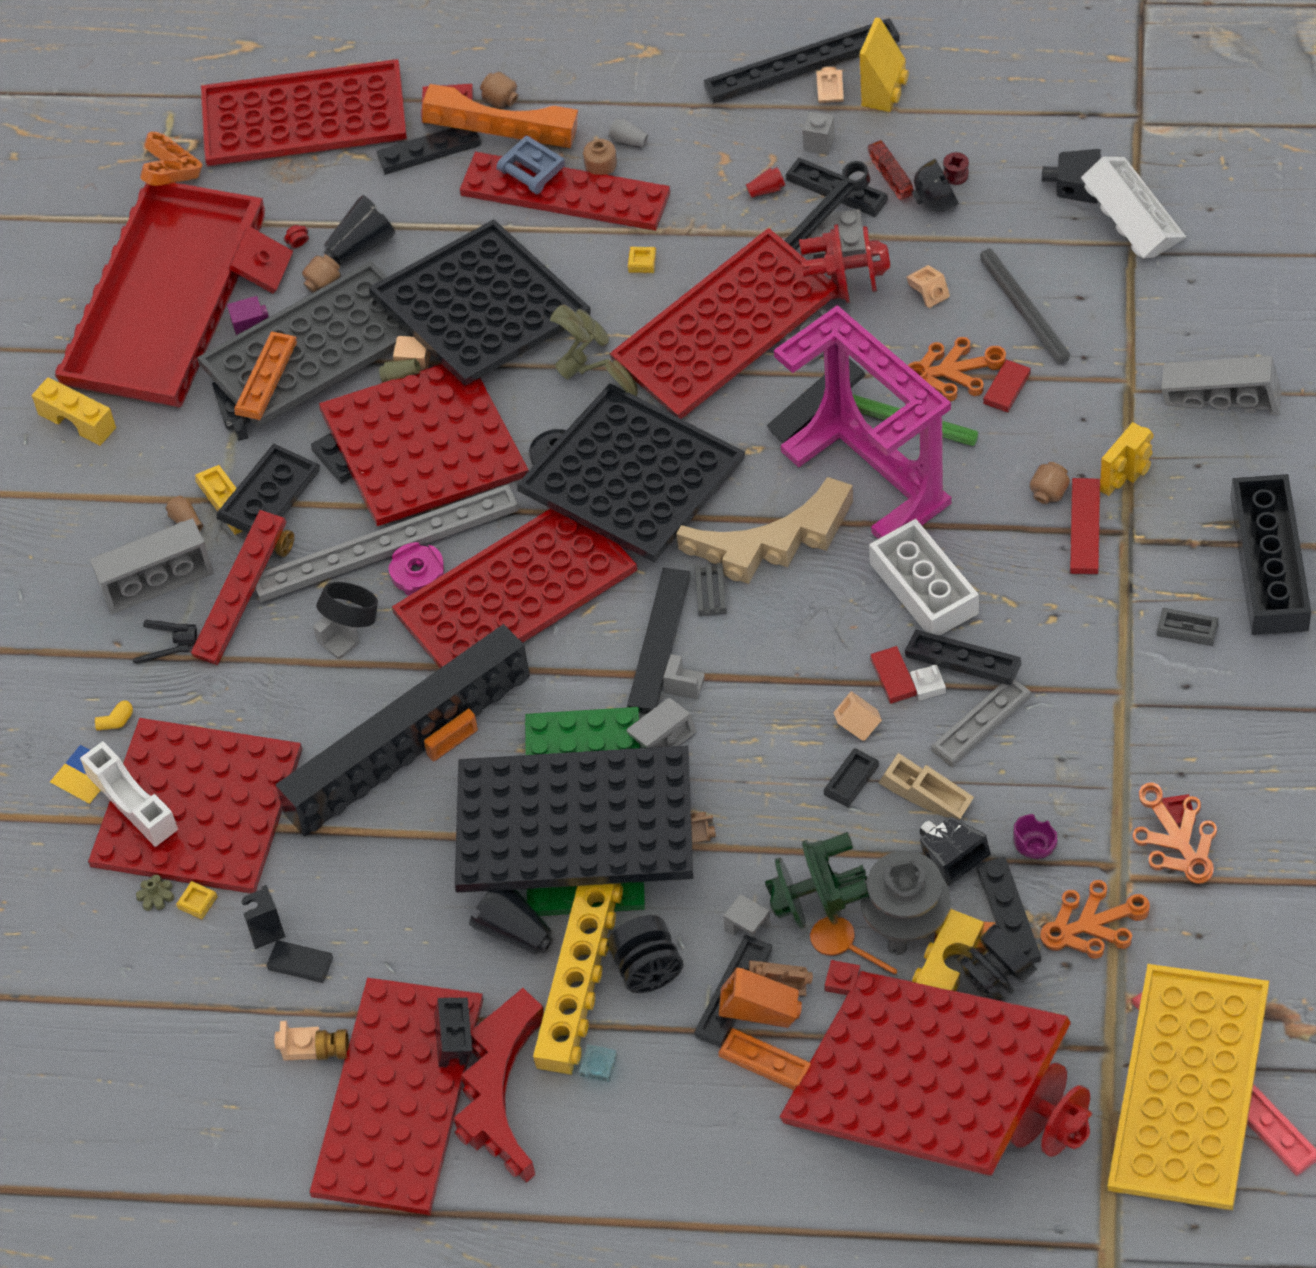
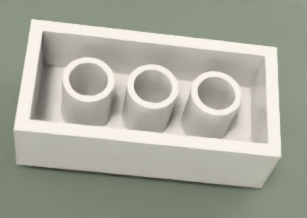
(924, 578)

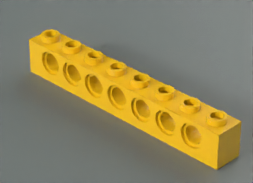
(562, 1056)

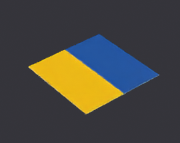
(74, 778)

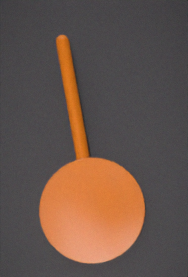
(838, 938)

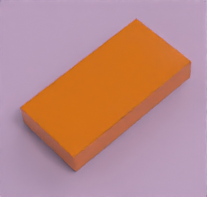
(451, 735)

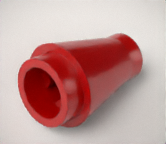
(766, 183)

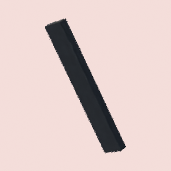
(659, 639)

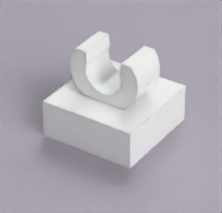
(928, 682)

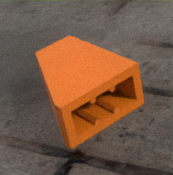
(759, 999)

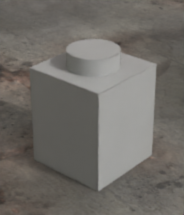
(818, 133)

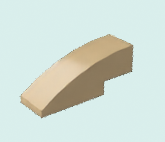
(925, 788)

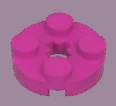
(409, 555)

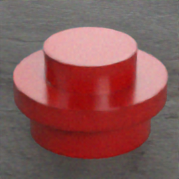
(296, 236)

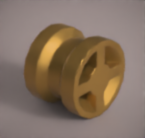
(285, 543)

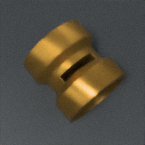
(331, 1044)

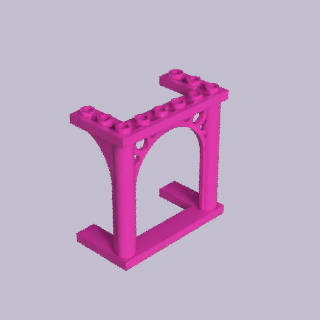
(840, 418)

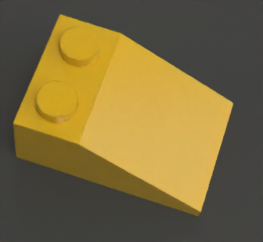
(881, 69)

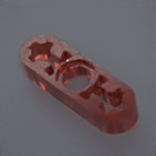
(890, 170)

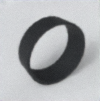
(346, 614)

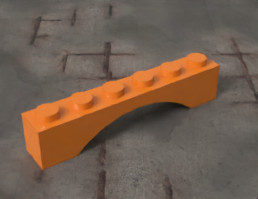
(547, 125)

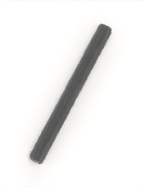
(1025, 306)

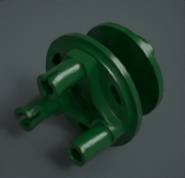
(832, 888)

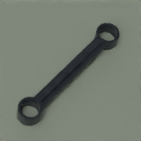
(830, 202)

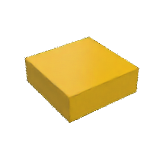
(642, 259)
(196, 900)

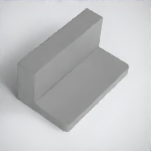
(663, 726)

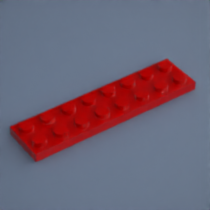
(570, 193)

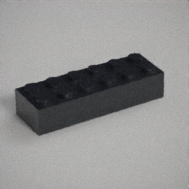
(1270, 554)

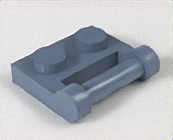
(534, 157)

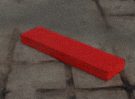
(1085, 526)

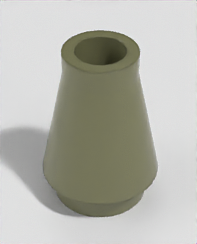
(399, 369)

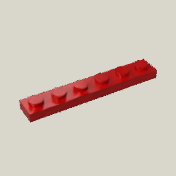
(238, 587)

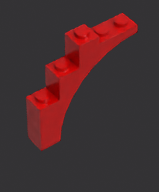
(485, 1083)

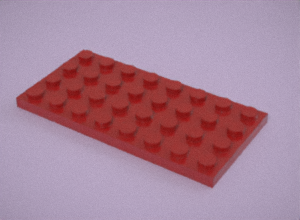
(303, 112)
(723, 324)
(516, 582)
(392, 1102)

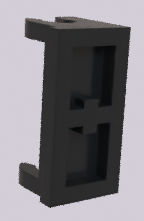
(264, 919)
(452, 1030)

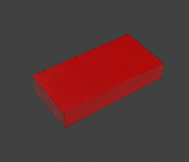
(1007, 385)
(893, 674)

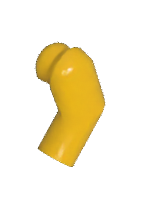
(116, 719)

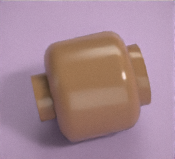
(499, 90)
(600, 157)
(320, 273)
(1049, 483)

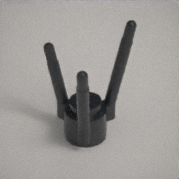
(182, 634)

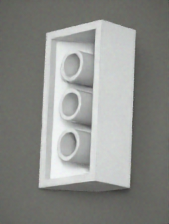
(1132, 207)

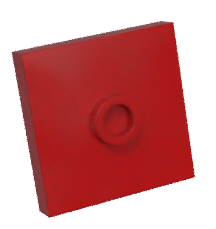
(260, 259)

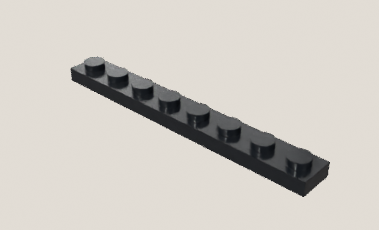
(791, 63)

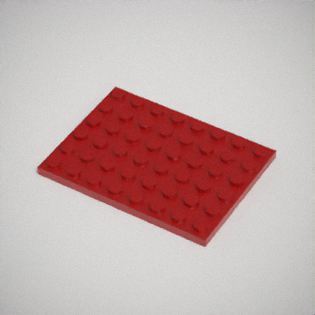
(926, 1072)

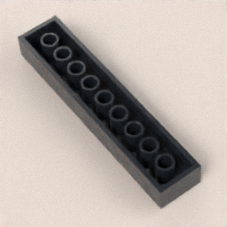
(398, 731)

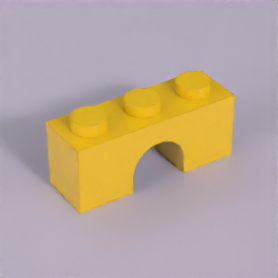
(59, 402)
(953, 938)

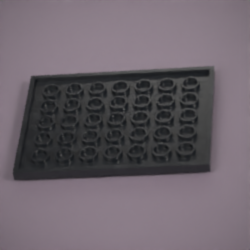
(573, 819)

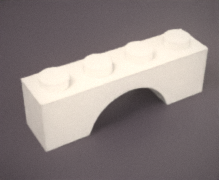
(113, 779)

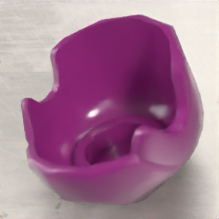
(1033, 837)

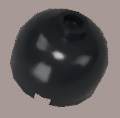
(933, 188)

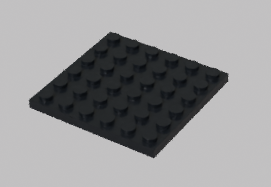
(477, 301)
(631, 472)

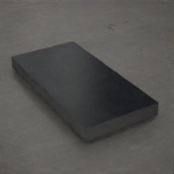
(268, 487)

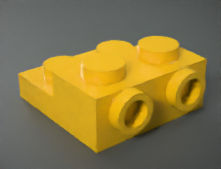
(1126, 458)

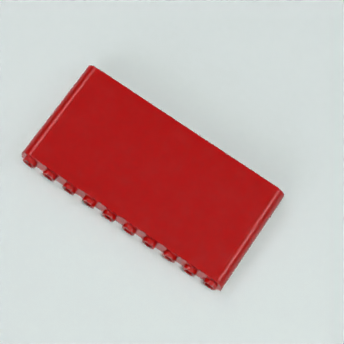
(160, 294)

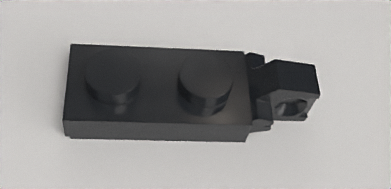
(228, 414)

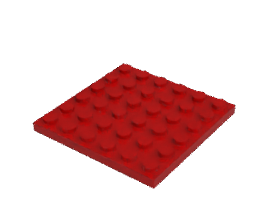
(422, 442)
(220, 800)

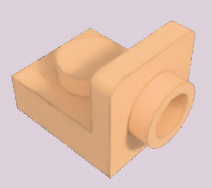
(829, 85)
(930, 284)
(296, 1042)

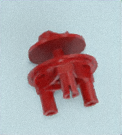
(836, 264)
(1063, 1118)

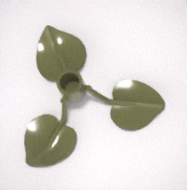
(586, 329)

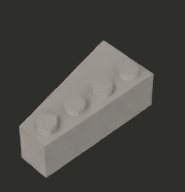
(1223, 384)

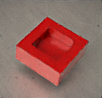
(1175, 807)
(841, 977)

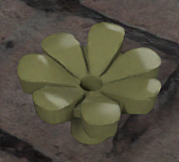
(154, 893)

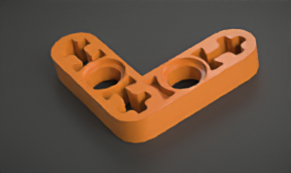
(174, 162)

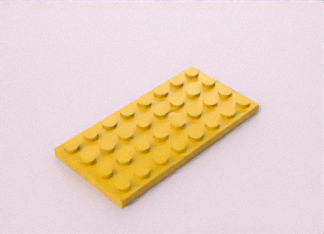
(1189, 1087)

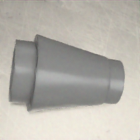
(627, 133)

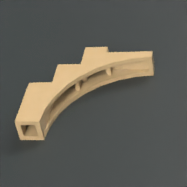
(776, 542)

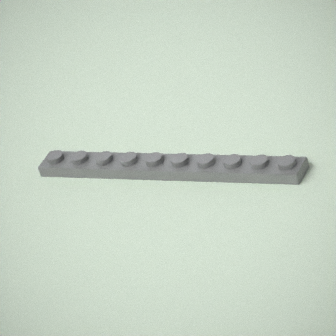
(385, 542)

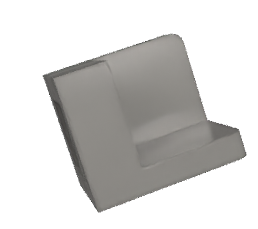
(336, 637)
(680, 680)
(745, 915)

